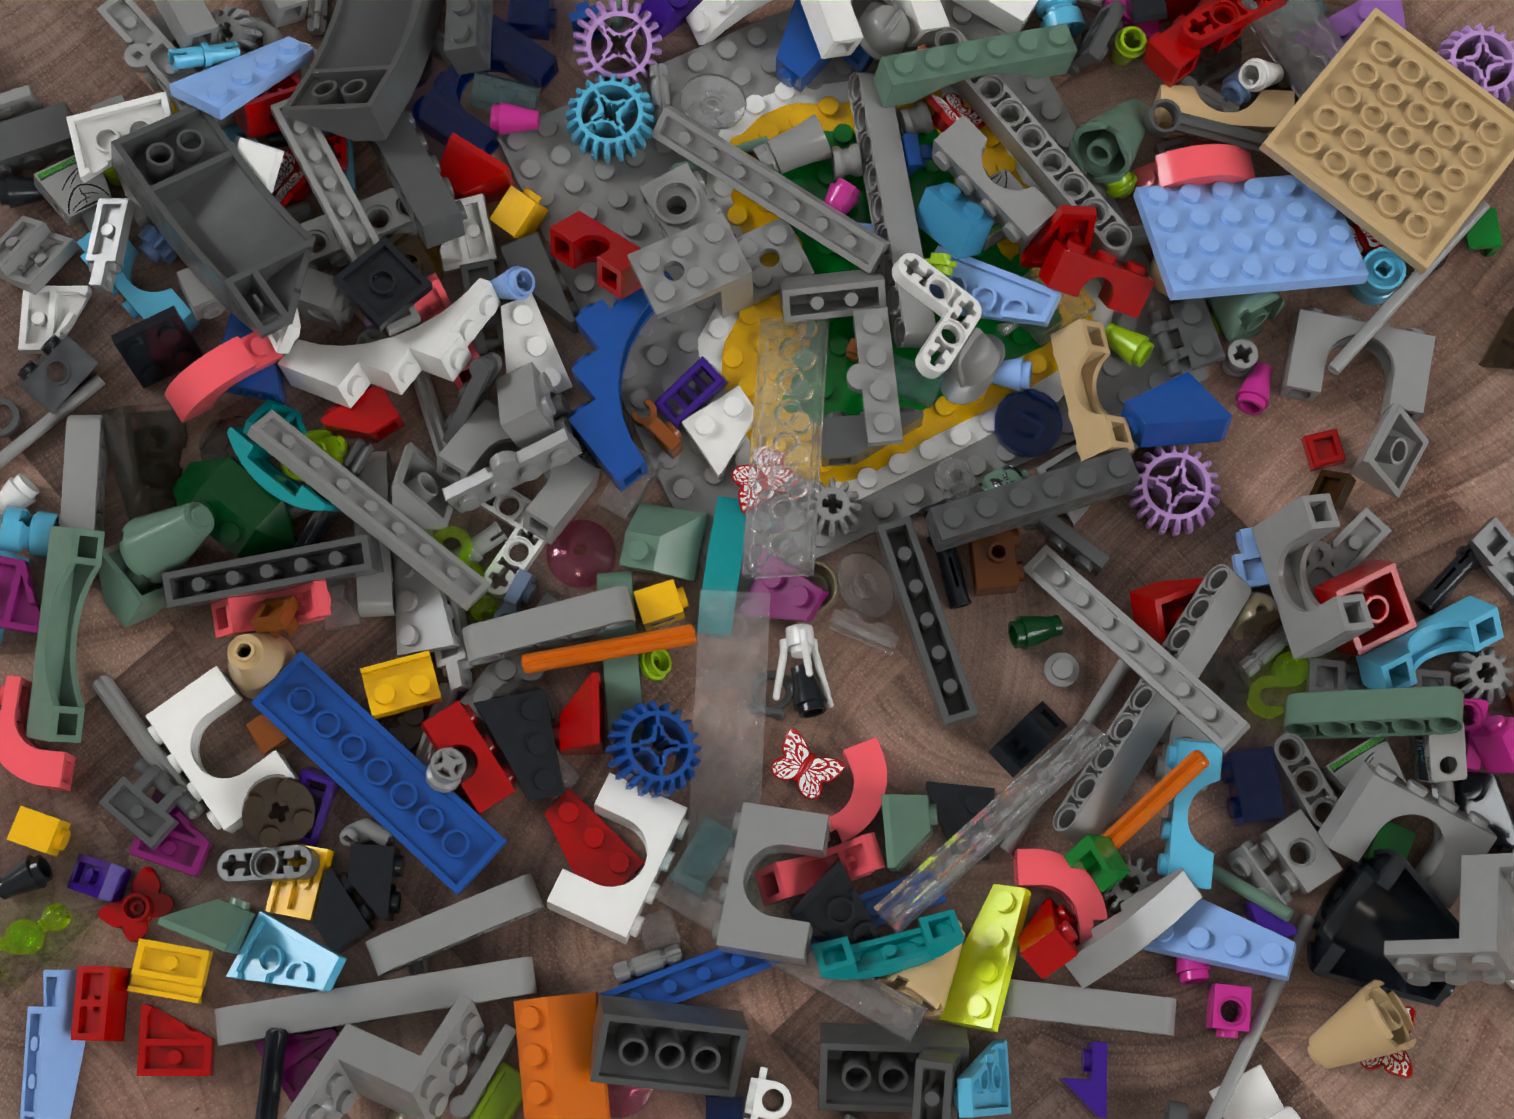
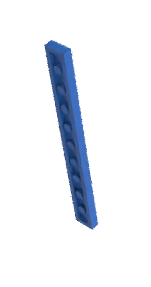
(721, 968)

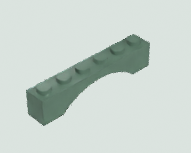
(918, 73)
(55, 698)

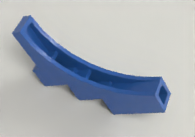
(600, 375)

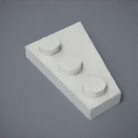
(95, 129)
(529, 341)

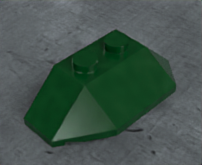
(244, 513)

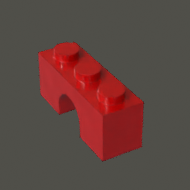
(1173, 60)
(584, 241)
(1072, 265)
(457, 728)

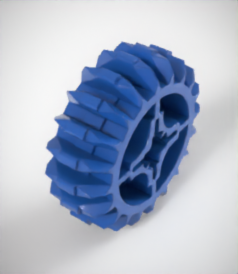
(656, 723)

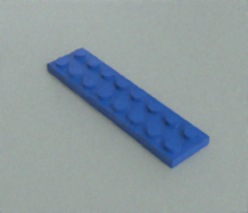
(379, 773)

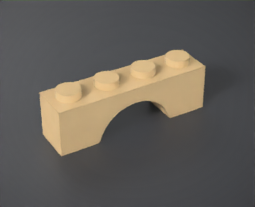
(1260, 116)
(1079, 356)

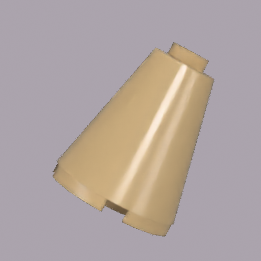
(256, 661)
(927, 983)
(1363, 1029)

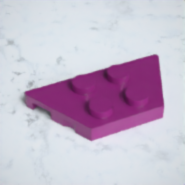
(18, 597)

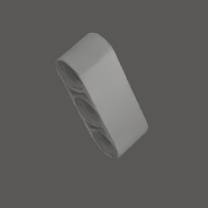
(1304, 764)

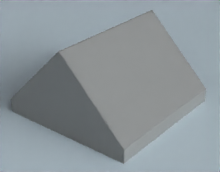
(1391, 452)
(419, 490)

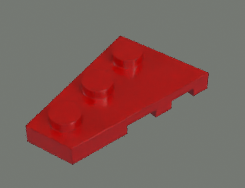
(590, 844)

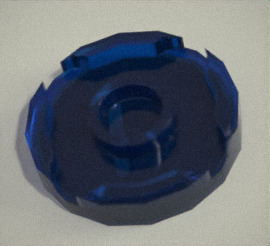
(1027, 423)

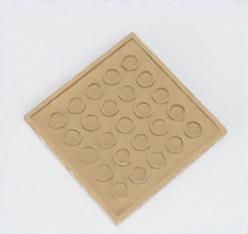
(1396, 140)

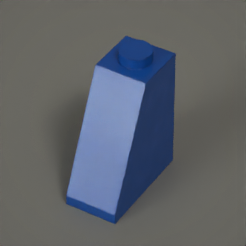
(798, 54)
(263, 384)
(1176, 415)

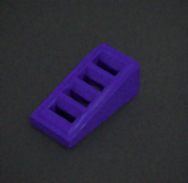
(692, 373)
(323, 809)

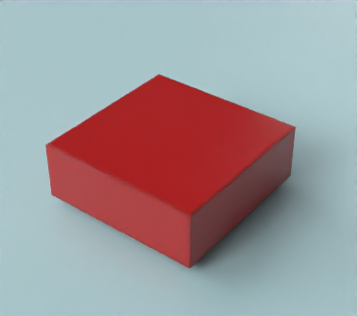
(1323, 449)

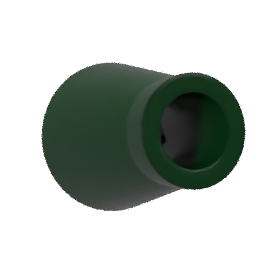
(1033, 630)

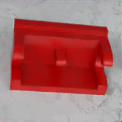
(100, 1003)

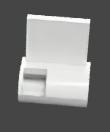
(757, 1088)
(1255, 1099)

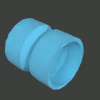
(1059, 12)
(1385, 275)
(26, 531)

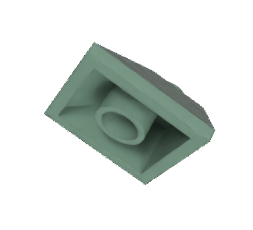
(664, 542)
(127, 594)
(906, 827)
(214, 923)

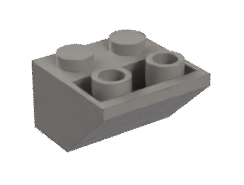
(530, 406)

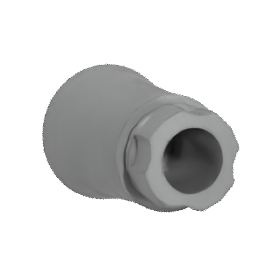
(795, 147)

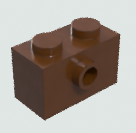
(995, 564)

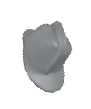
(883, 29)
(973, 368)

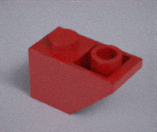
(369, 418)
(1049, 938)

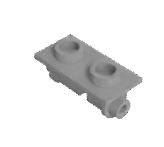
(1248, 864)

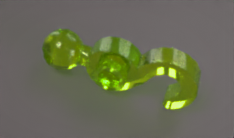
(485, 603)
(1285, 674)
(27, 936)

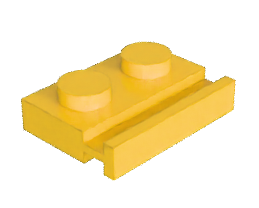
(401, 685)
(299, 897)
(170, 971)

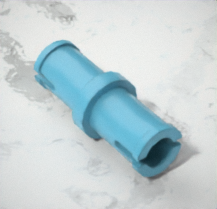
(202, 55)

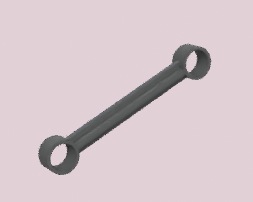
(1202, 128)

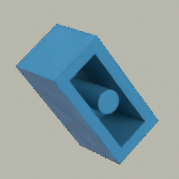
(953, 220)

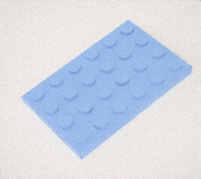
(1247, 238)

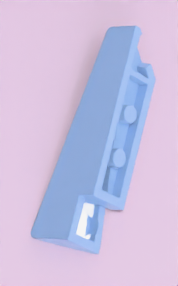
(50, 1055)

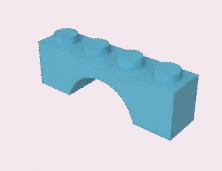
(138, 301)
(1459, 627)
(1180, 845)

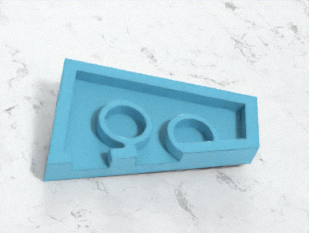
(285, 957)
(985, 1084)

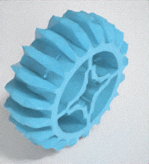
(590, 134)

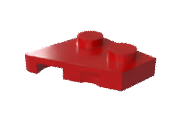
(1066, 223)
(172, 1046)

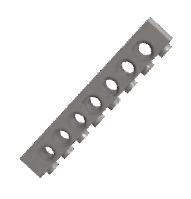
(379, 207)

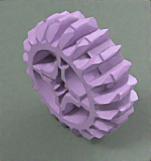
(628, 31)
(1489, 58)
(1186, 492)

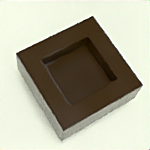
(1335, 483)

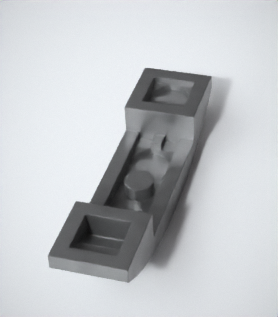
(1495, 552)
(1338, 676)

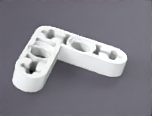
(947, 308)
(516, 522)

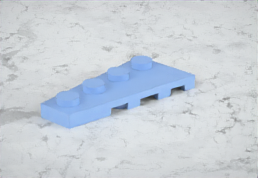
(243, 78)
(1002, 293)
(1227, 941)

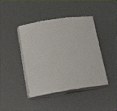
(33, 254)

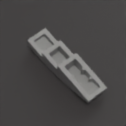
(1132, 929)

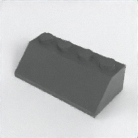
(667, 1046)
(875, 1069)

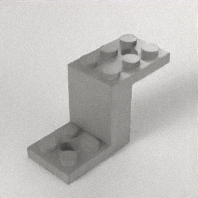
(718, 266)
(1485, 931)
(392, 1074)

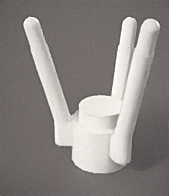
(801, 644)

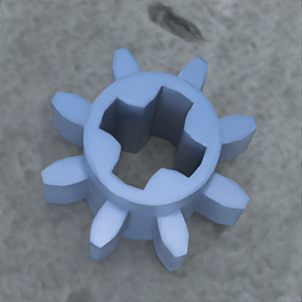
(155, 246)

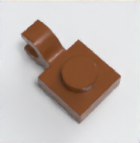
(665, 435)

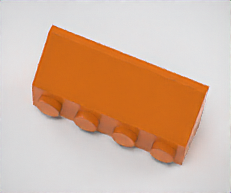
(556, 1057)

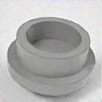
(1061, 669)

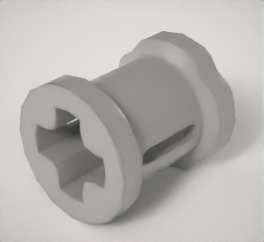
(1241, 349)

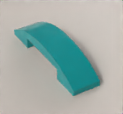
(271, 478)
(725, 547)
(890, 953)

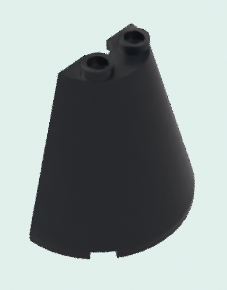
(1372, 905)

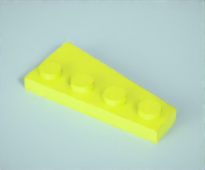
(987, 961)

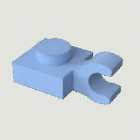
(1249, 562)

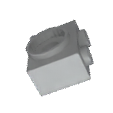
(682, 189)

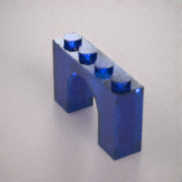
(511, 54)

